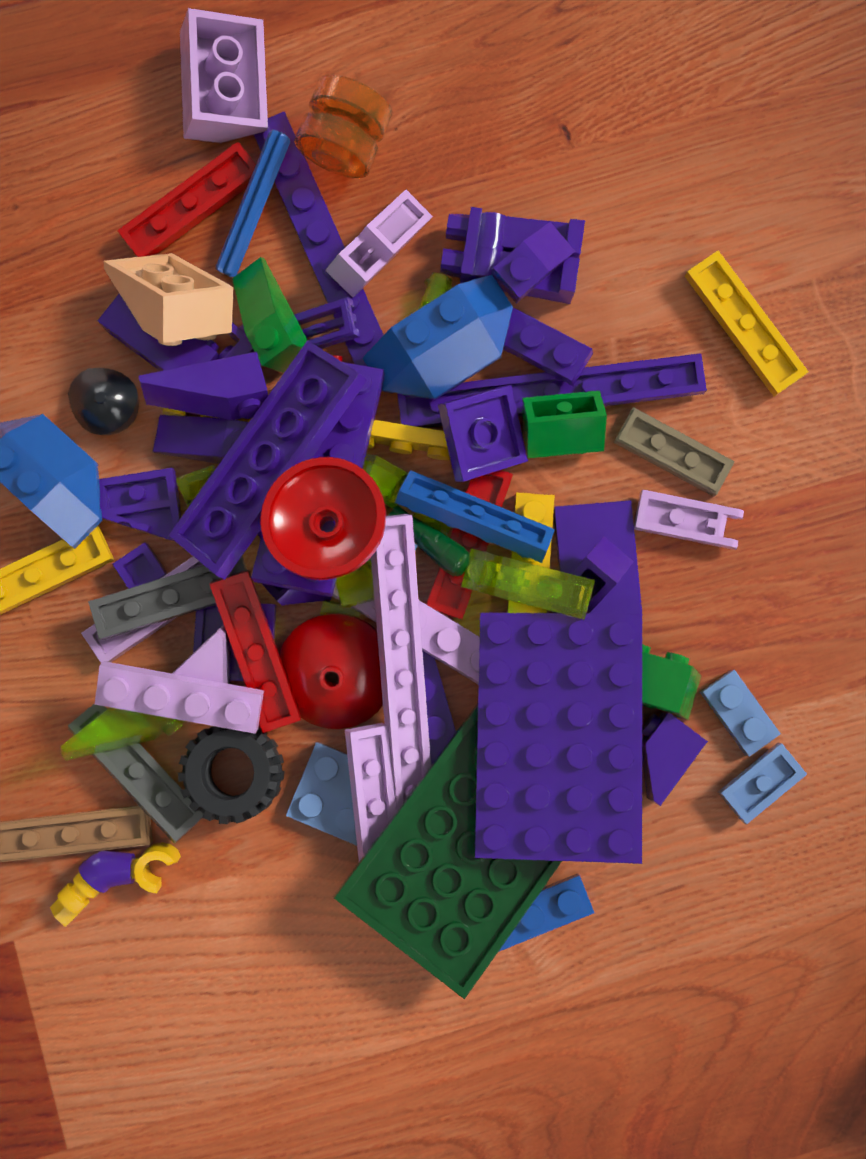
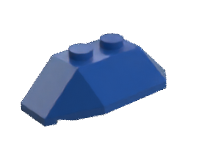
(444, 340)
(51, 476)

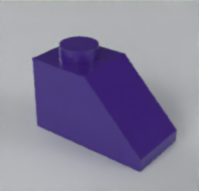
(532, 262)
(606, 566)
(667, 754)

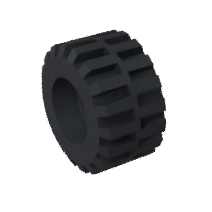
(200, 784)

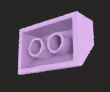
(222, 76)

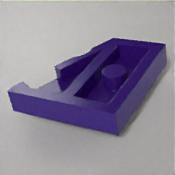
(142, 501)

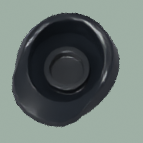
(103, 401)

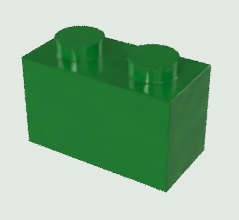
(563, 424)

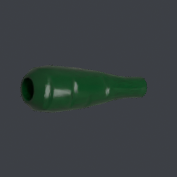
(440, 548)

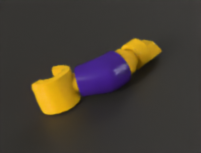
(110, 870)

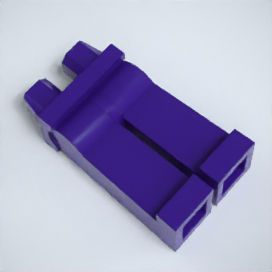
(494, 235)

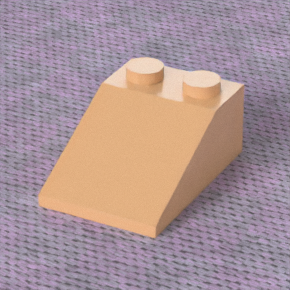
(173, 297)

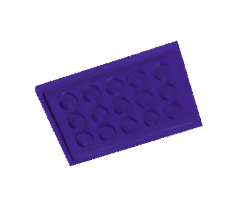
(560, 738)

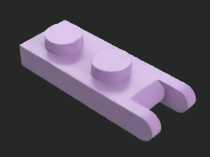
(685, 519)

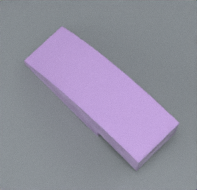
(378, 243)

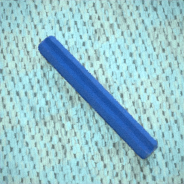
(253, 203)

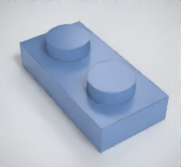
(740, 713)
(762, 783)

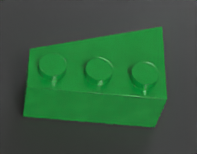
(668, 683)

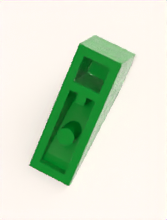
(267, 317)

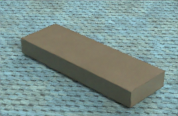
(674, 452)

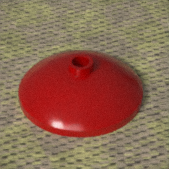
(307, 499)
(338, 645)

